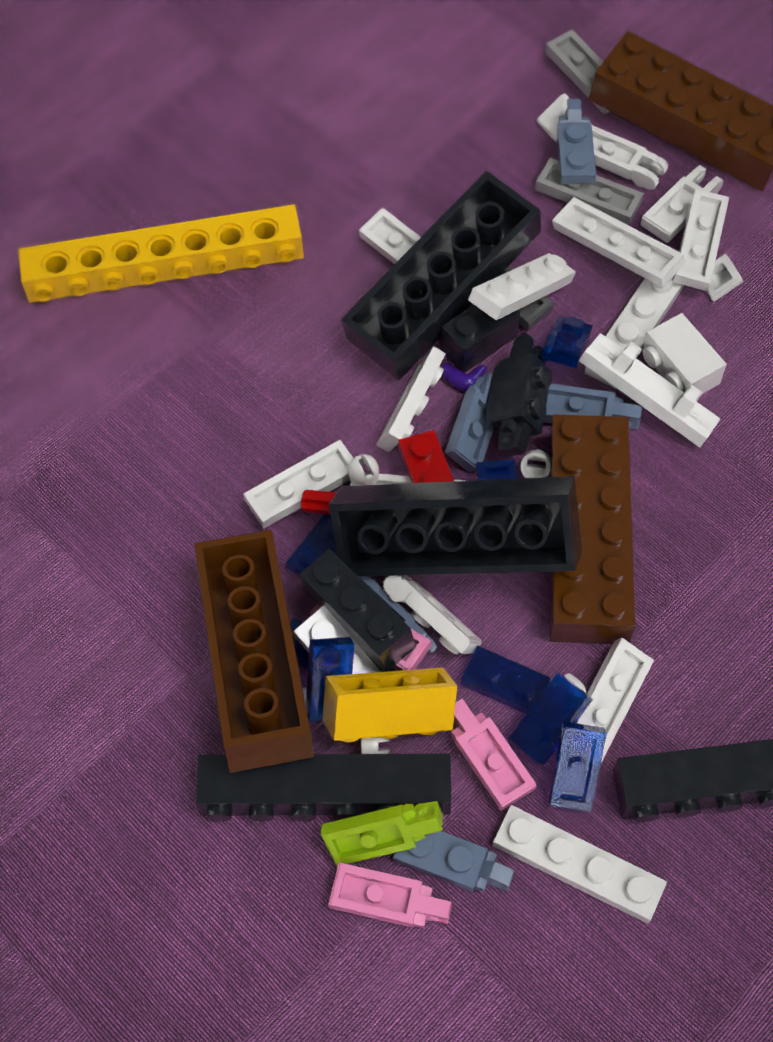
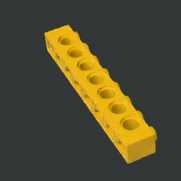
(160, 253)

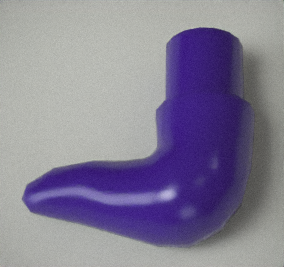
(460, 379)

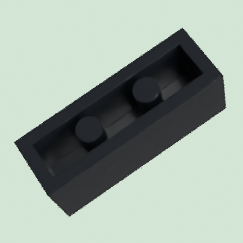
(358, 610)

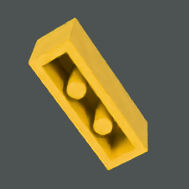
(389, 704)

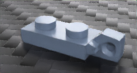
(575, 146)
(589, 402)
(472, 429)
(456, 862)

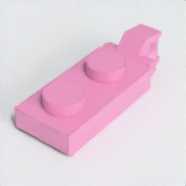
(490, 757)
(386, 897)

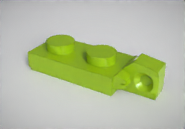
(381, 831)

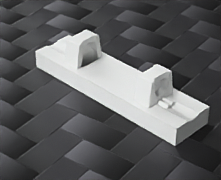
(650, 388)

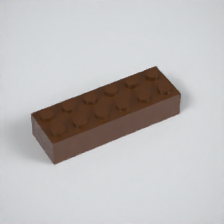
(688, 108)
(598, 597)
(252, 652)

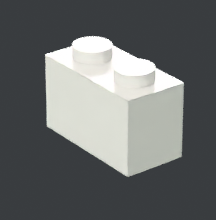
(683, 355)

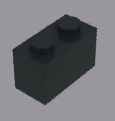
(476, 336)

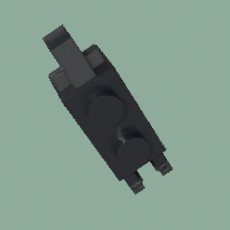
(519, 396)

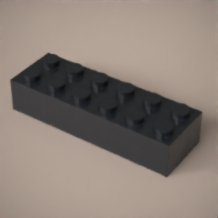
(436, 276)
(458, 527)

